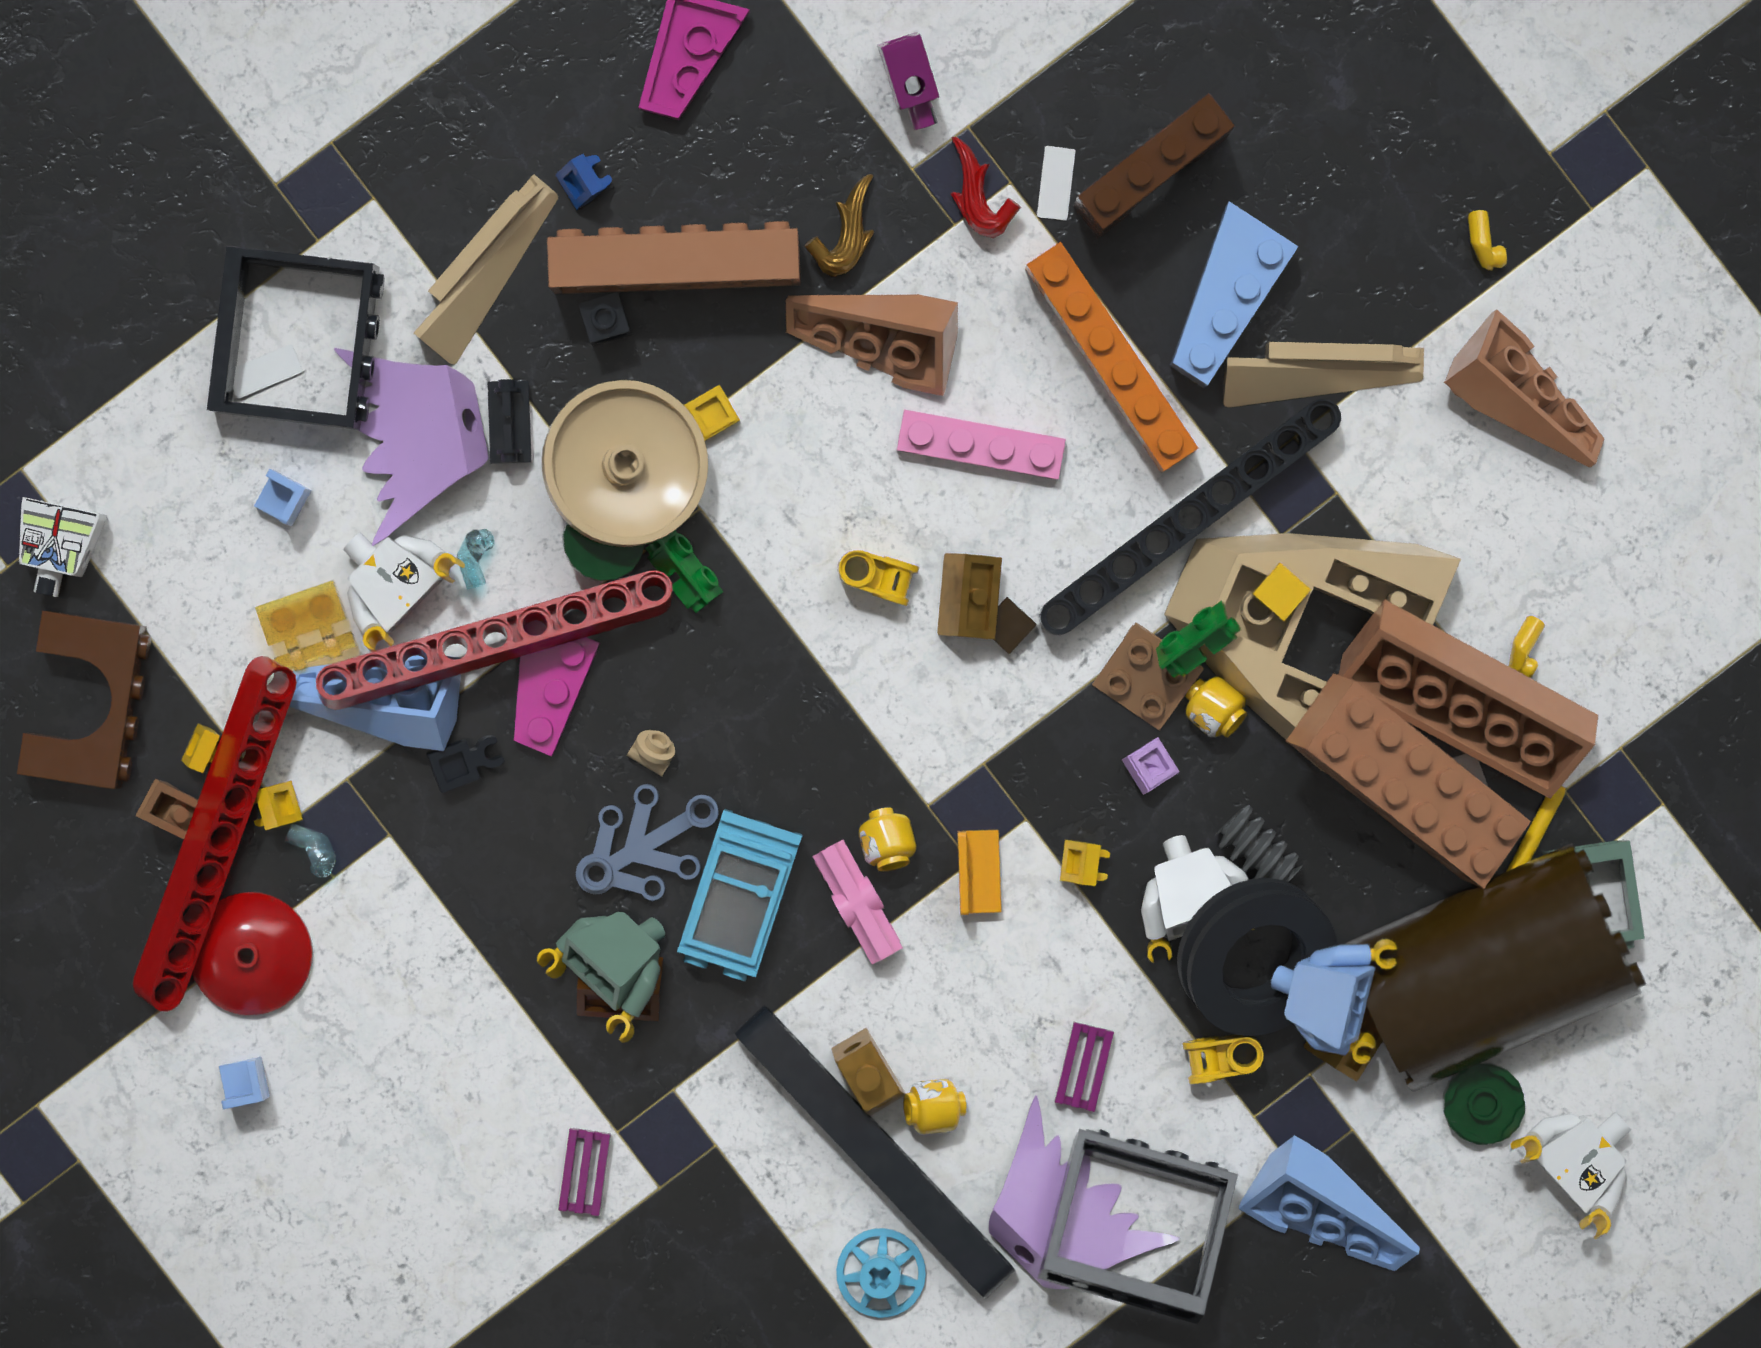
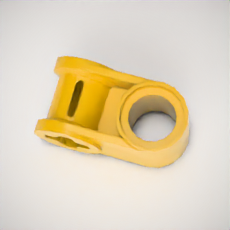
(880, 576)
(1220, 1057)

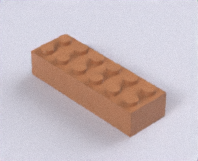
(673, 260)
(1470, 699)
(1408, 780)

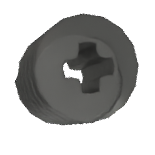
(1257, 847)

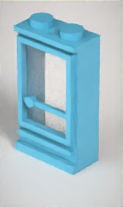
(739, 895)

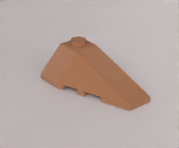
(897, 334)
(1508, 384)

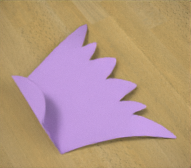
(420, 434)
(1029, 1201)

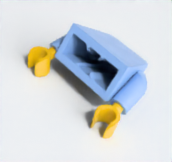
(1331, 995)

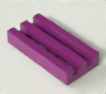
(1076, 1100)
(579, 1206)

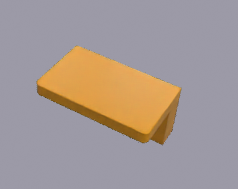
(979, 871)

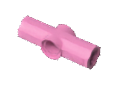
(857, 902)

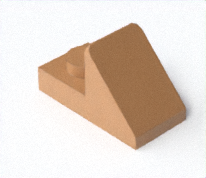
(168, 808)

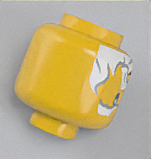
(1215, 707)
(887, 839)
(934, 1106)

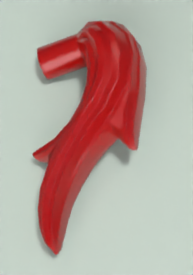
(972, 198)

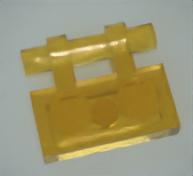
(301, 614)

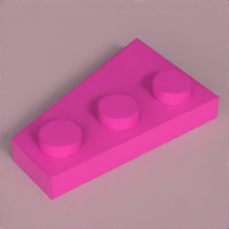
(686, 51)
(549, 689)

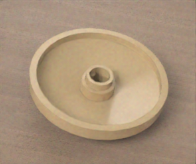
(624, 463)

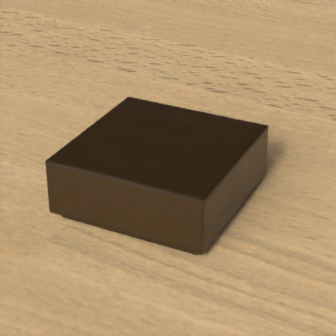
(1011, 625)

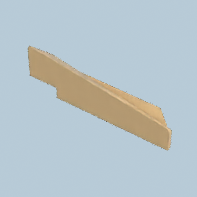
(482, 270)
(1318, 369)

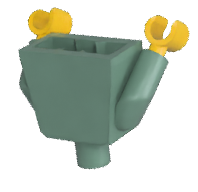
(613, 960)

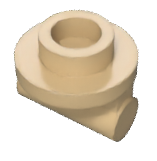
(653, 751)

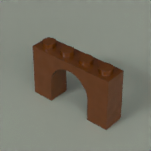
(1153, 164)
(118, 654)

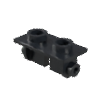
(509, 421)

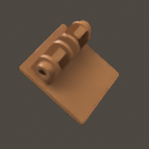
(1139, 683)

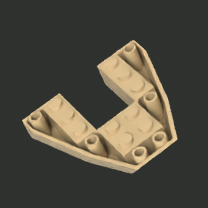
(1343, 568)

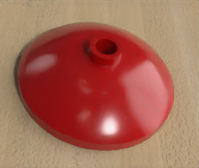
(279, 947)

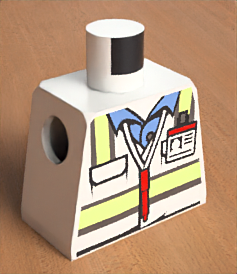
(56, 541)

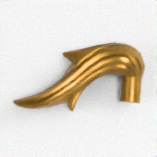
(852, 237)

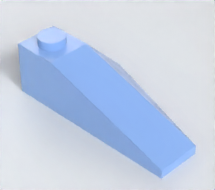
(410, 718)
(1316, 1197)

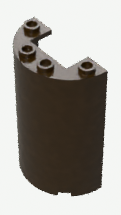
(1497, 968)

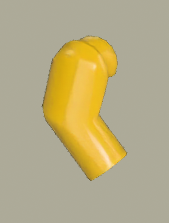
(1481, 241)
(1523, 644)

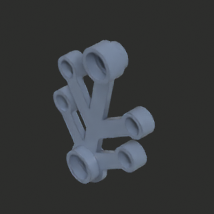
(640, 847)

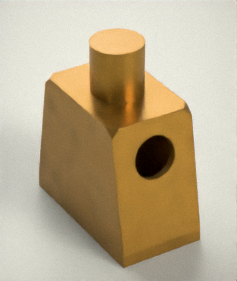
(867, 1072)

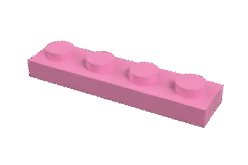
(981, 444)

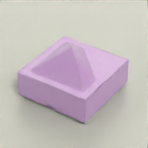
(1150, 765)

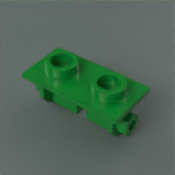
(696, 582)
(1181, 649)

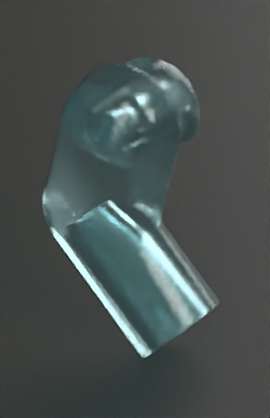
(471, 552)
(317, 847)

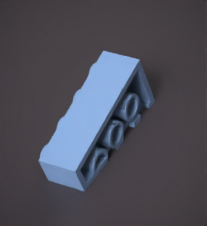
(1234, 282)

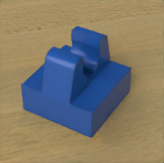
(581, 181)

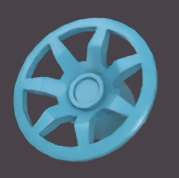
(880, 1273)

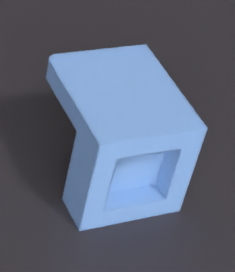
(282, 497)
(243, 1082)

